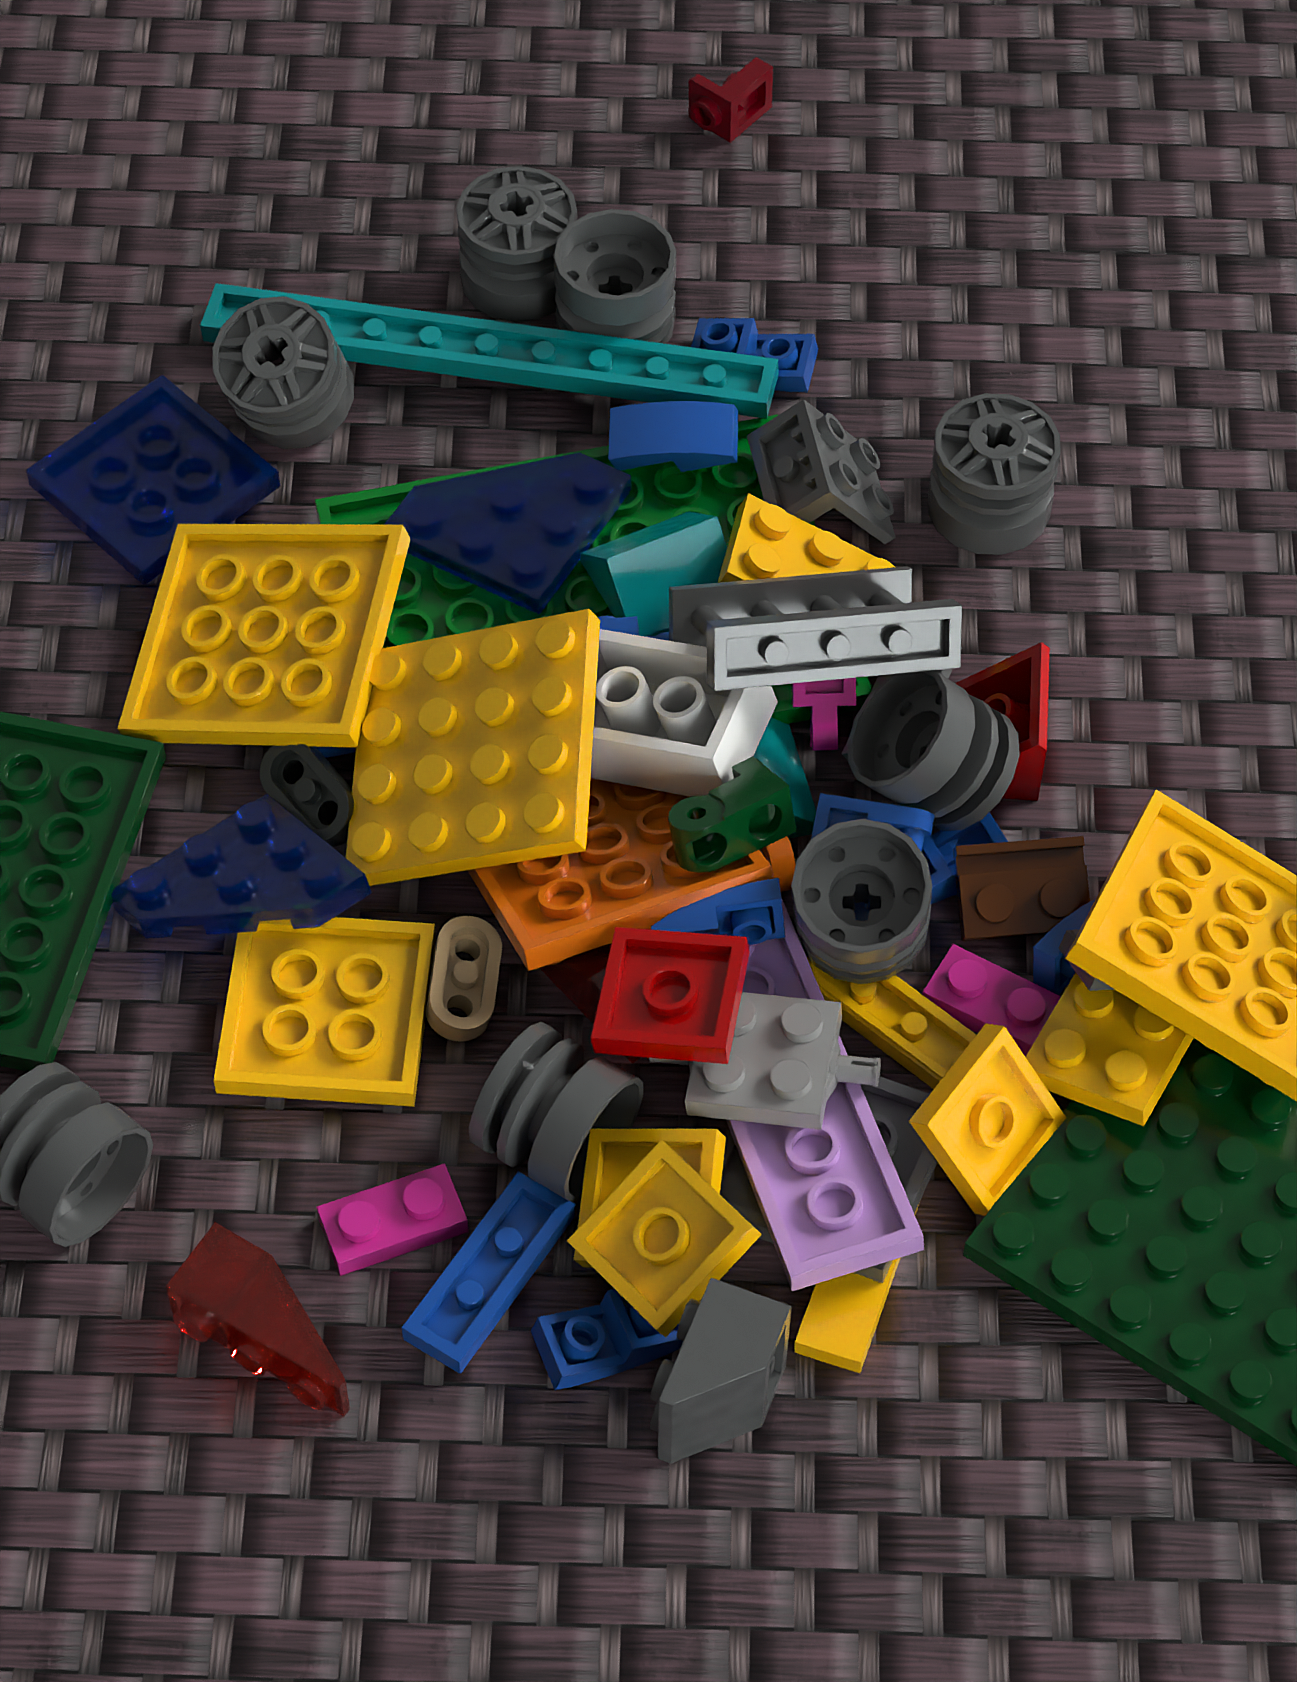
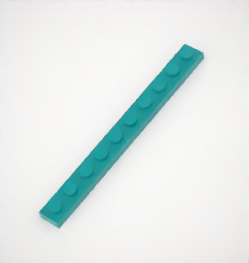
(525, 353)

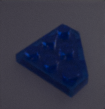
(514, 525)
(242, 873)

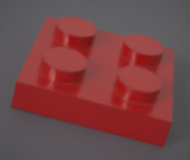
(670, 995)

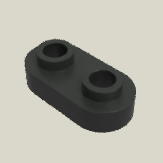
(313, 795)

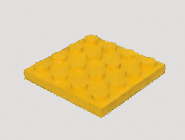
(265, 634)
(476, 750)
(1201, 939)

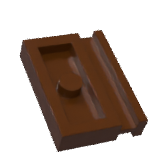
(1019, 886)

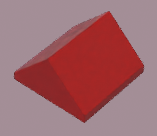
(1020, 692)

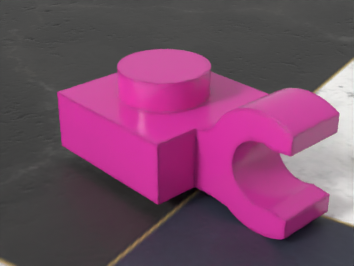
(823, 701)

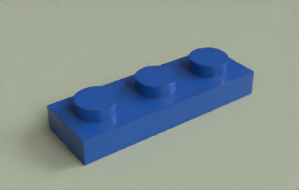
(488, 1272)

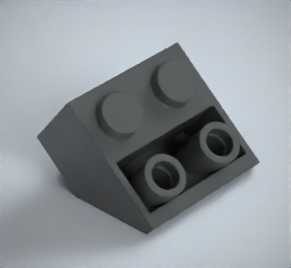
(723, 1371)

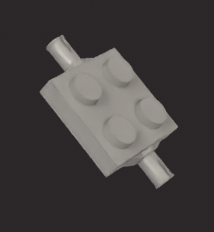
(778, 1065)

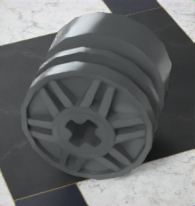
(510, 240)
(616, 277)
(303, 395)
(993, 473)
(933, 748)
(856, 865)
(546, 1103)
(67, 1154)

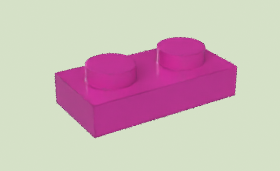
(984, 993)
(392, 1219)

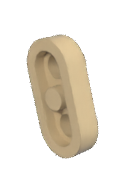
(462, 982)

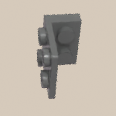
(815, 465)

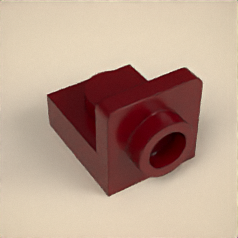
(735, 104)

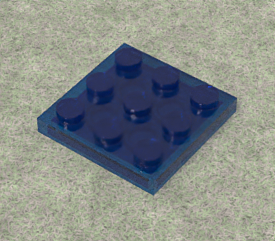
(148, 470)

